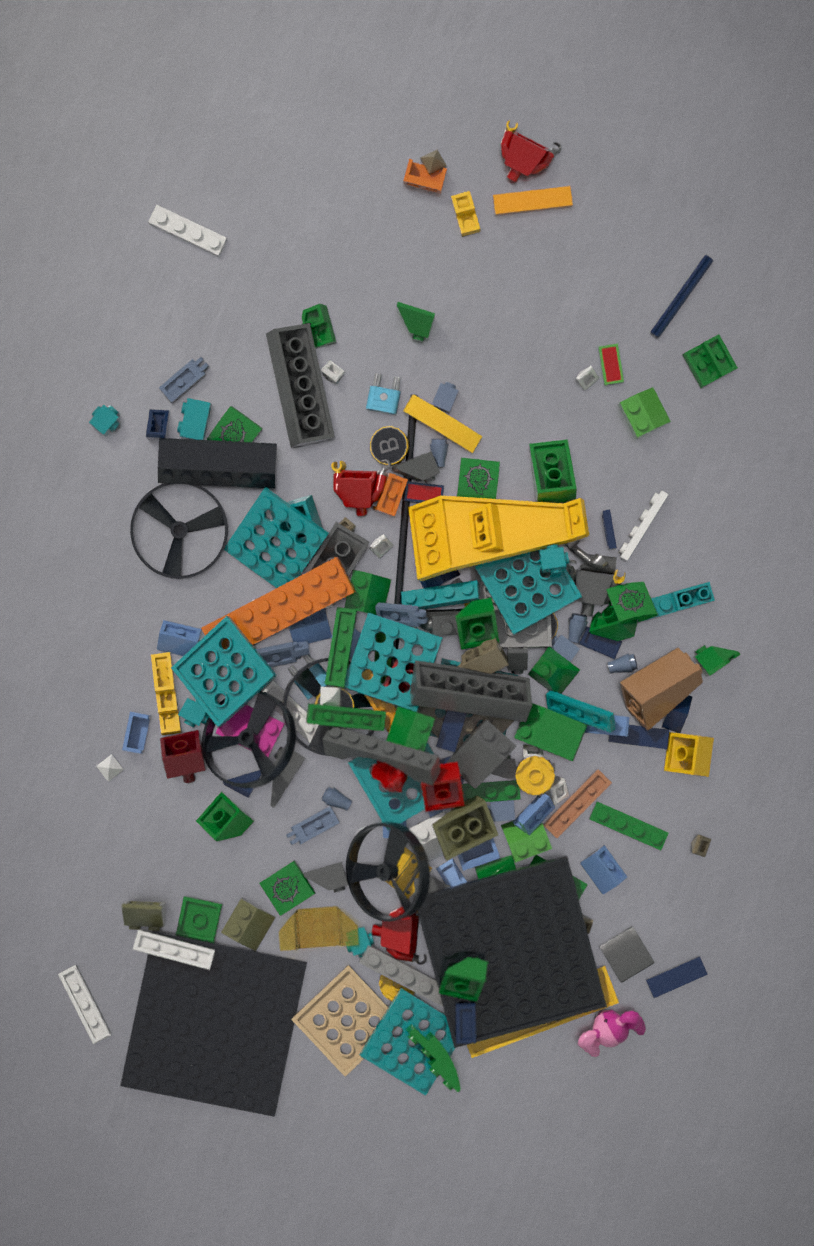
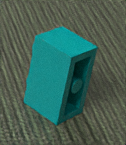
(195, 419)

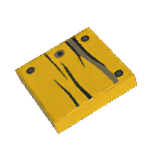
(407, 872)

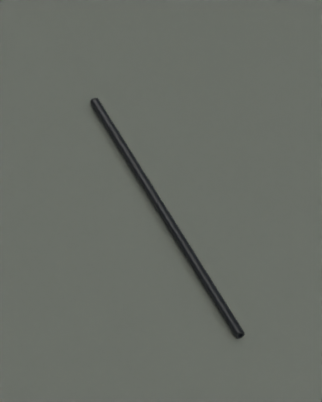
(404, 527)

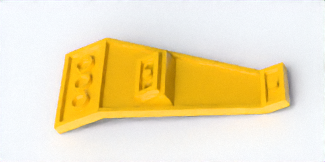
(451, 534)

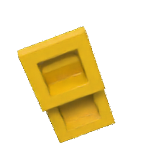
(465, 213)

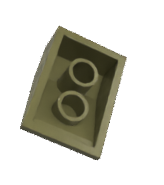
(464, 827)
(144, 914)

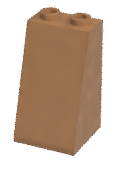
(660, 687)

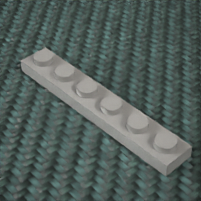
(401, 974)

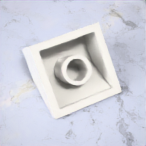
(427, 837)

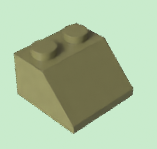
(248, 924)

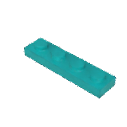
(442, 595)
(581, 711)

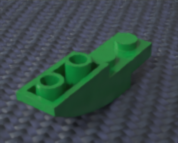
(440, 1063)

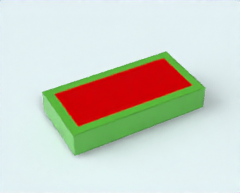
(611, 364)

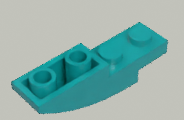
(682, 599)

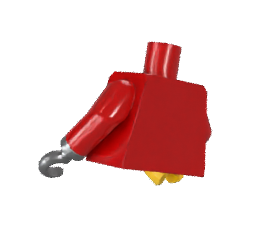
(524, 154)
(358, 488)
(400, 936)

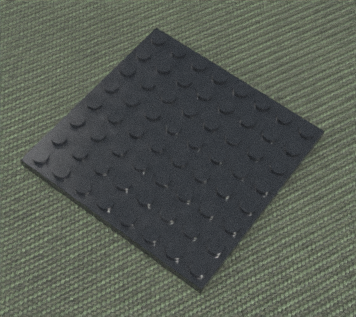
(533, 943)
(217, 1030)

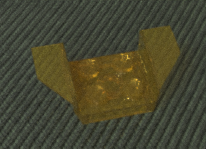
(318, 929)

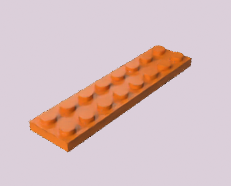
(290, 602)

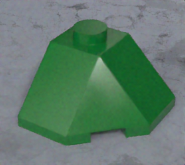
(607, 625)
(713, 658)

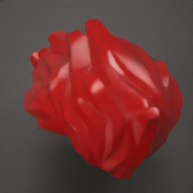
(389, 777)

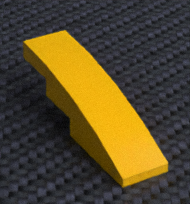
(442, 423)
(165, 693)

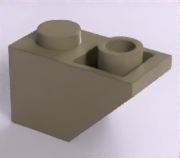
(485, 658)

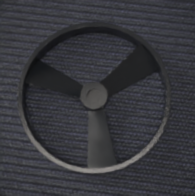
(179, 530)
(309, 682)
(250, 739)
(397, 841)

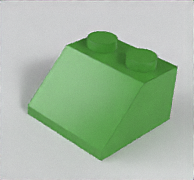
(644, 412)
(525, 845)

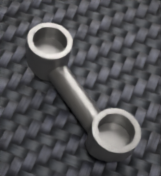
(596, 562)

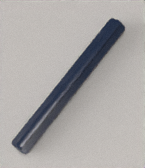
(682, 295)

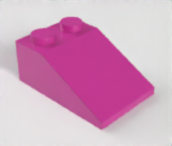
(268, 735)

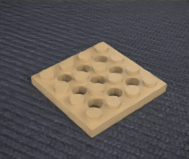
(319, 1005)

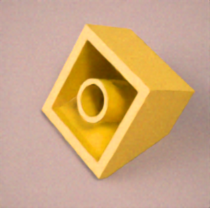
(688, 754)

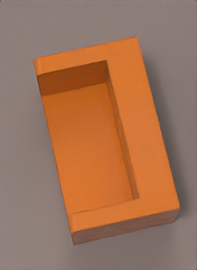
(418, 177)
(391, 495)

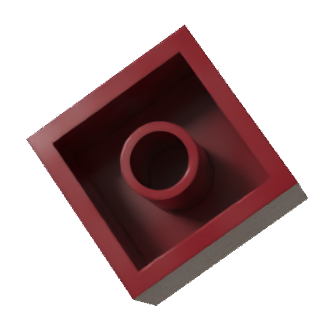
(182, 755)

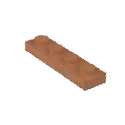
(577, 803)

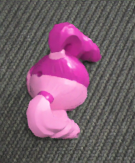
(612, 1032)

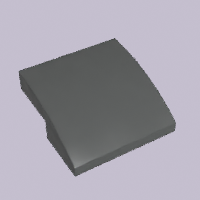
(627, 955)

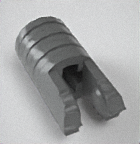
(609, 569)

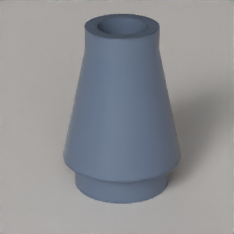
(439, 450)
(577, 625)
(623, 664)
(336, 799)

